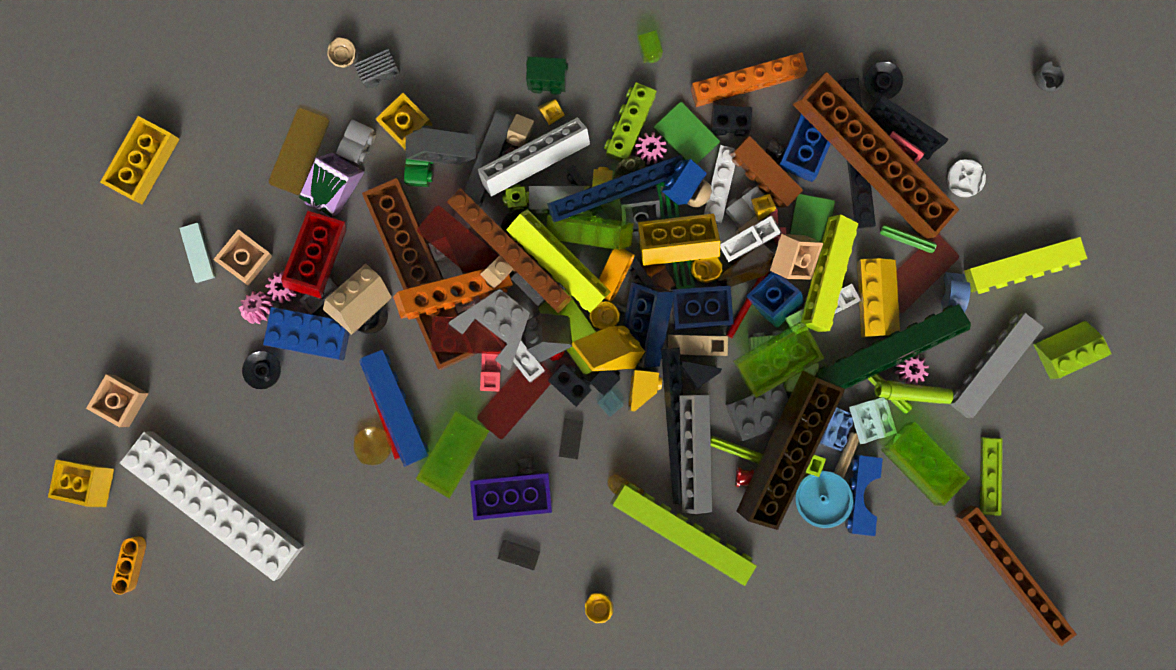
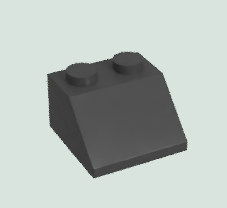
(640, 207)
(548, 335)

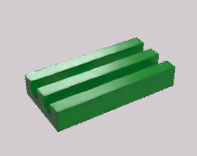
(676, 209)
(676, 278)

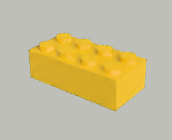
(140, 160)
(679, 239)

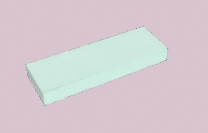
(197, 252)

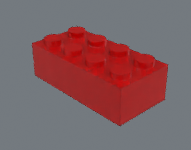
(313, 254)

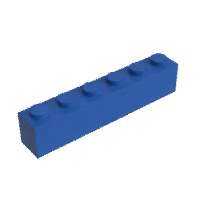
(393, 407)

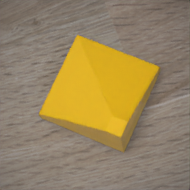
(551, 111)
(763, 206)

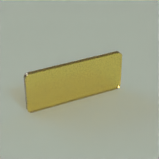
(299, 151)

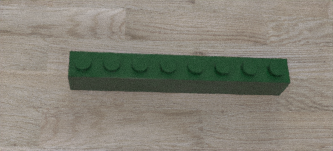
(897, 348)

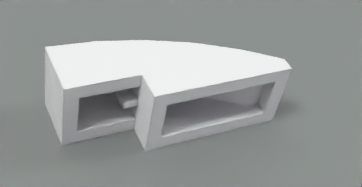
(750, 238)

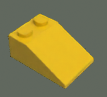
(609, 349)
(80, 483)

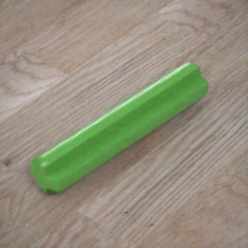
(908, 238)

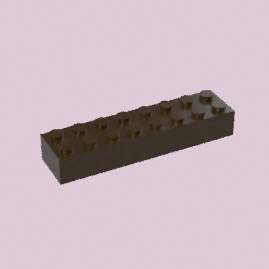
(790, 450)

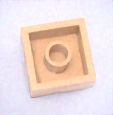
(796, 256)
(243, 257)
(117, 400)

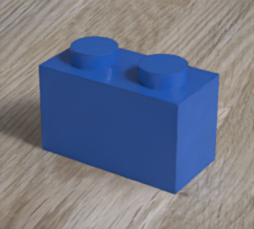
(683, 181)

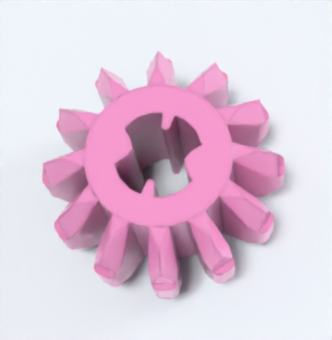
(657, 150)
(276, 291)
(256, 307)
(906, 373)

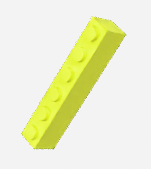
(558, 261)
(1026, 264)
(829, 273)

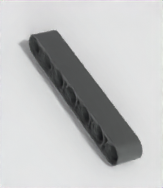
(490, 151)

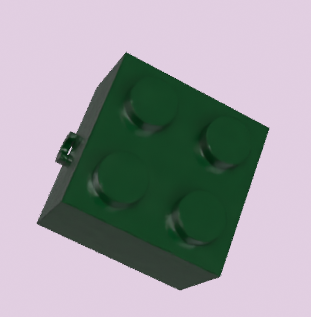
(546, 74)

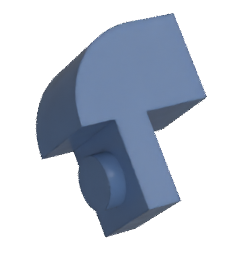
(956, 291)

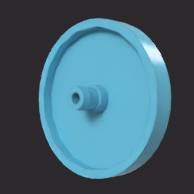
(824, 500)

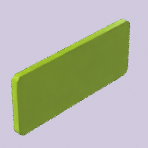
(579, 328)

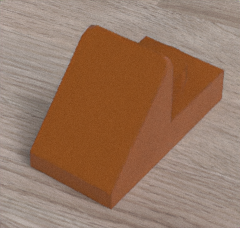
(659, 275)

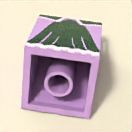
(330, 184)

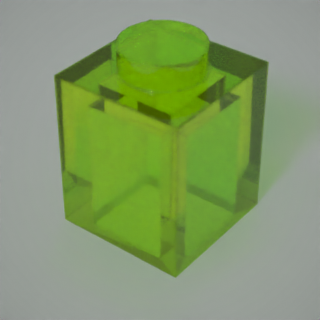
(650, 47)

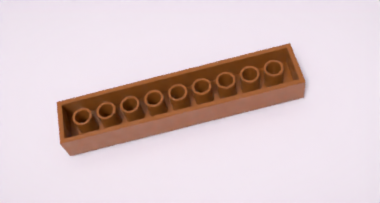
(876, 156)
(409, 254)

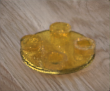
(372, 446)

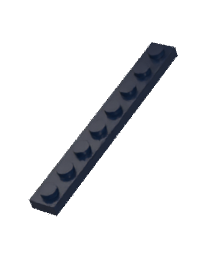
(612, 189)

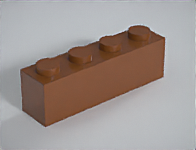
(765, 172)

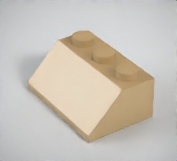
(357, 299)

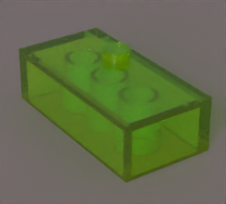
(592, 231)
(778, 359)
(452, 454)
(925, 464)

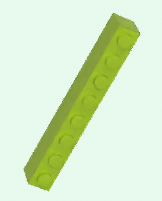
(683, 534)

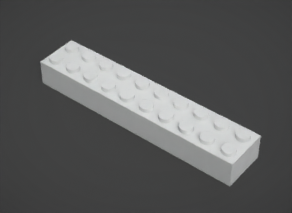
(212, 505)

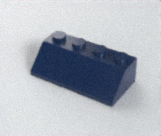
(648, 319)

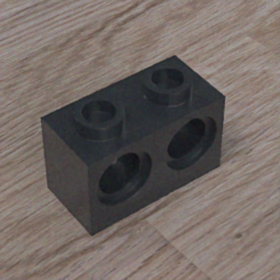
(731, 114)
(605, 381)
(566, 387)

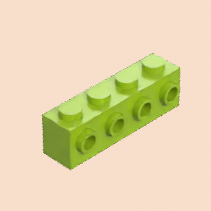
(631, 122)

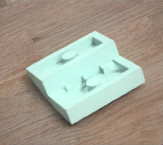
(872, 420)

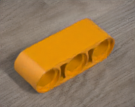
(615, 271)
(122, 572)

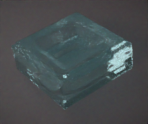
(610, 403)

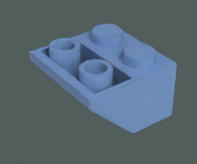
(837, 430)

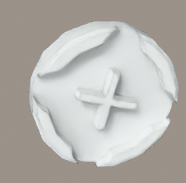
(966, 178)

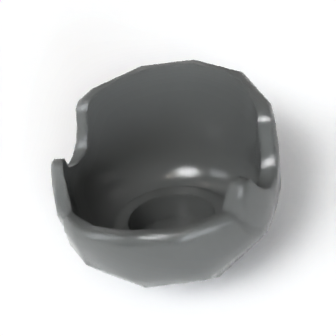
(1049, 77)

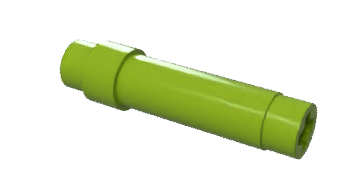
(899, 391)

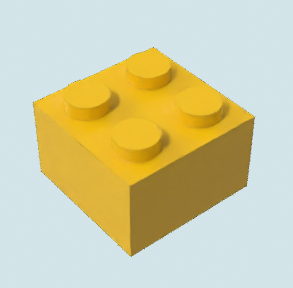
(402, 119)

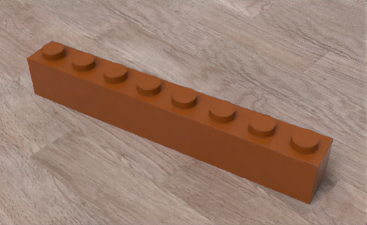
(509, 251)
(1015, 575)

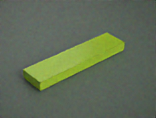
(991, 476)

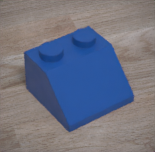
(776, 298)

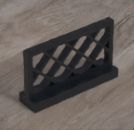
(894, 118)

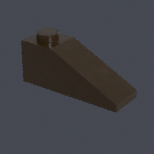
(749, 267)

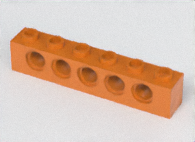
(748, 79)
(406, 298)

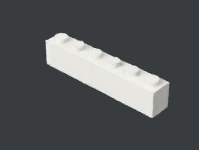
(534, 156)

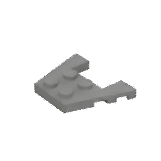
(501, 317)

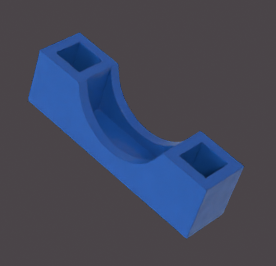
(864, 471)

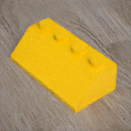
(878, 297)
(643, 387)

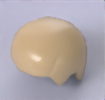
(341, 52)
(701, 195)

